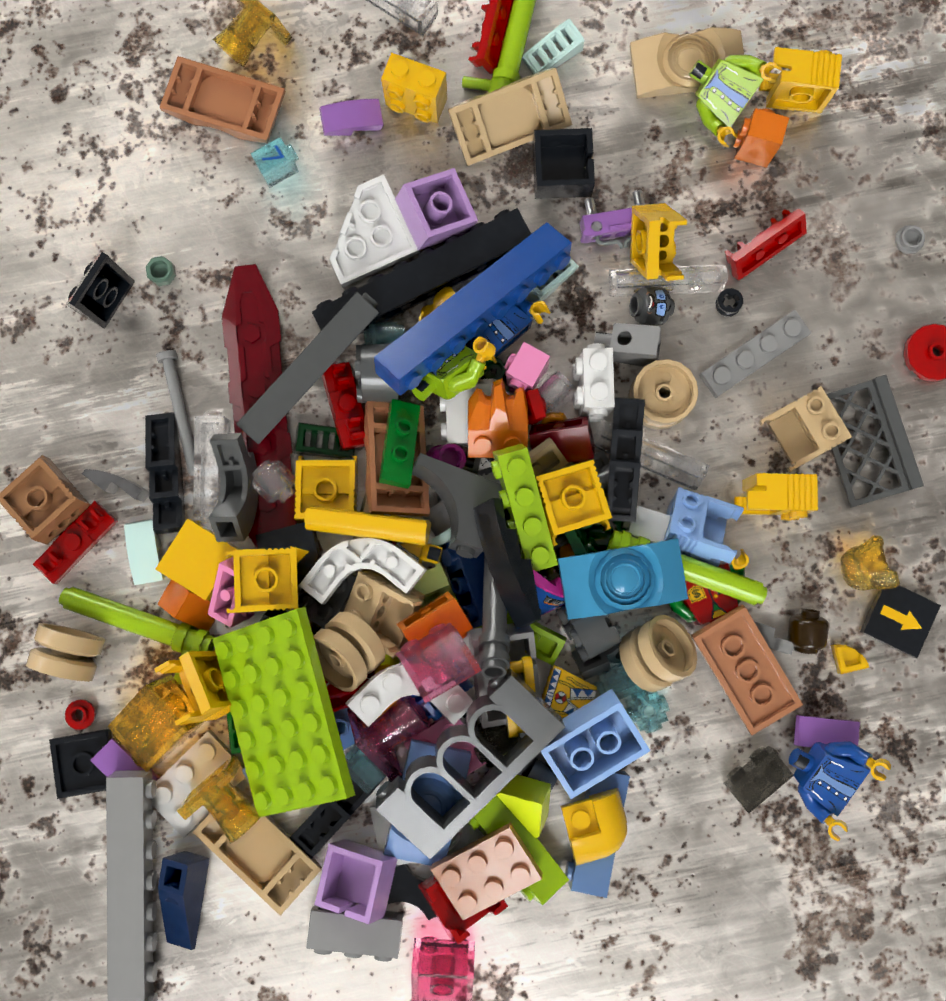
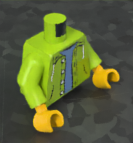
(728, 90)
(457, 372)

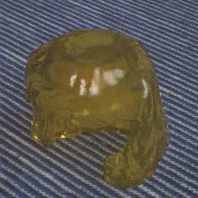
(867, 567)

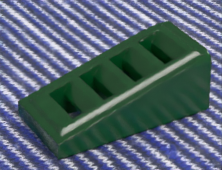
(303, 428)

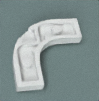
(361, 554)
(393, 684)

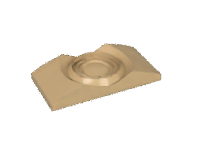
(665, 60)
(509, 115)
(263, 859)

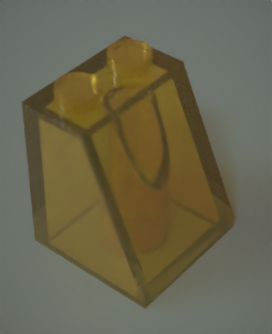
(149, 724)

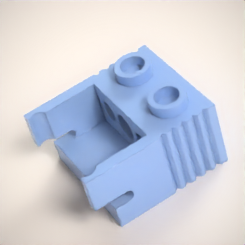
(701, 526)

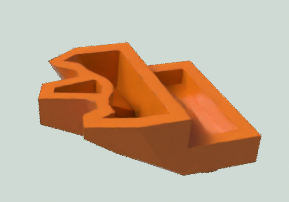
(496, 420)

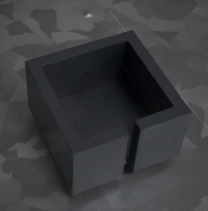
(561, 163)

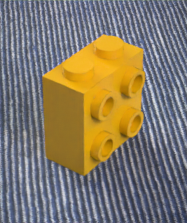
(414, 88)
(195, 558)

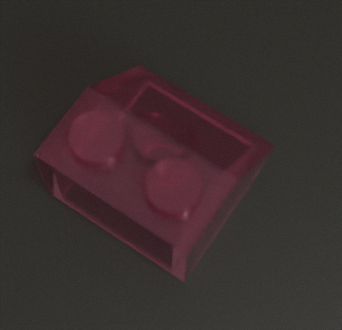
(437, 661)
(442, 970)

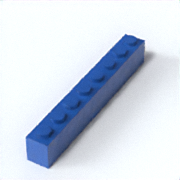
(472, 309)

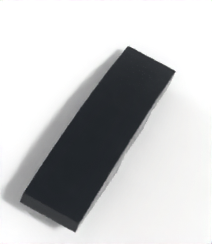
(625, 458)
(165, 472)
(509, 571)
(327, 821)

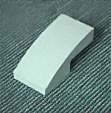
(143, 551)

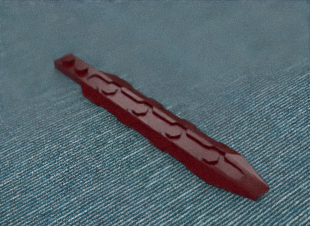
(254, 364)

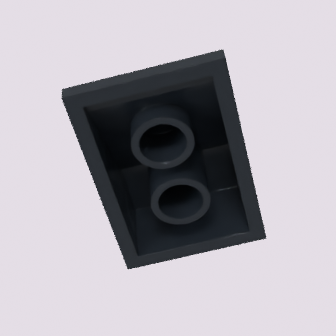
(100, 290)

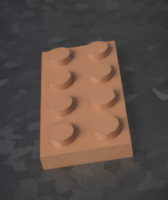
(746, 669)

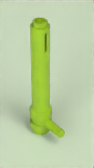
(511, 52)
(704, 573)
(179, 636)

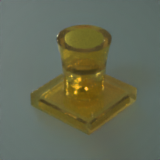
(247, 29)
(222, 801)

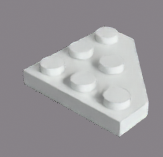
(371, 234)

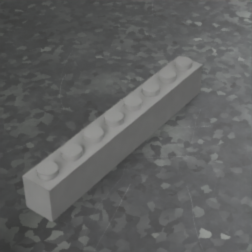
(131, 886)

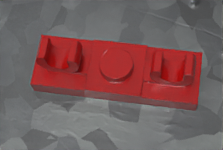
(492, 33)
(767, 243)
(346, 412)
(75, 542)

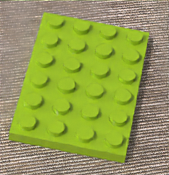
(283, 714)

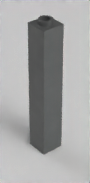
(308, 366)

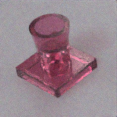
(387, 732)

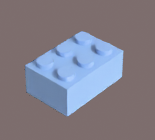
(594, 744)

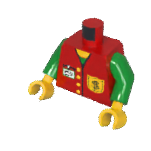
(705, 604)

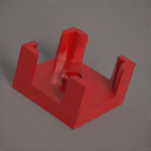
(447, 914)

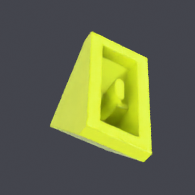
(528, 802)

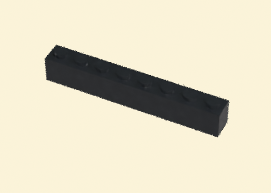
(435, 269)

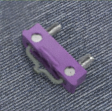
(608, 224)

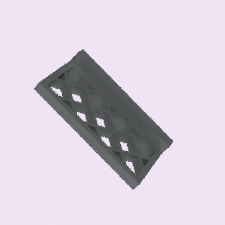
(895, 441)

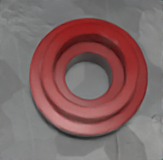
(88, 714)

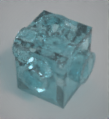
(637, 704)

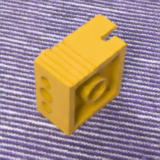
(808, 85)
(653, 240)
(325, 485)
(779, 494)
(573, 499)
(264, 579)
(202, 683)

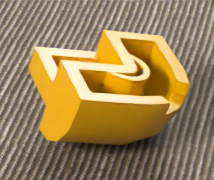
(595, 826)

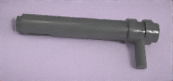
(493, 641)

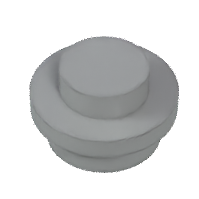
(910, 239)

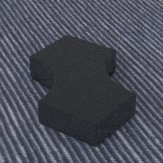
(406, 889)

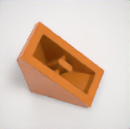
(186, 606)

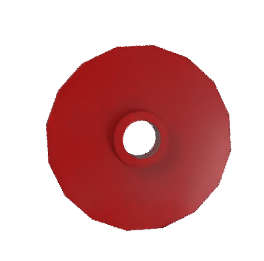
(920, 355)

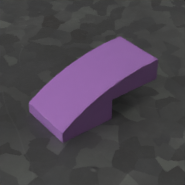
(351, 116)
(824, 730)
(116, 758)

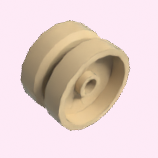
(670, 379)
(348, 651)
(65, 652)
(658, 653)

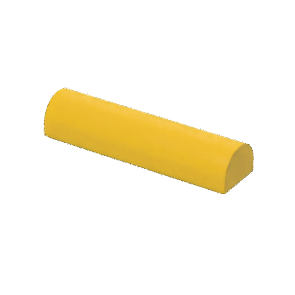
(367, 525)

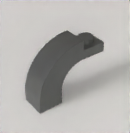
(238, 500)

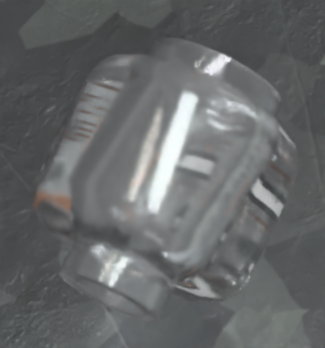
(555, 390)
(273, 481)

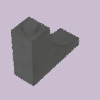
(460, 494)

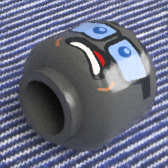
(651, 306)

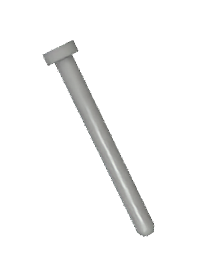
(168, 358)

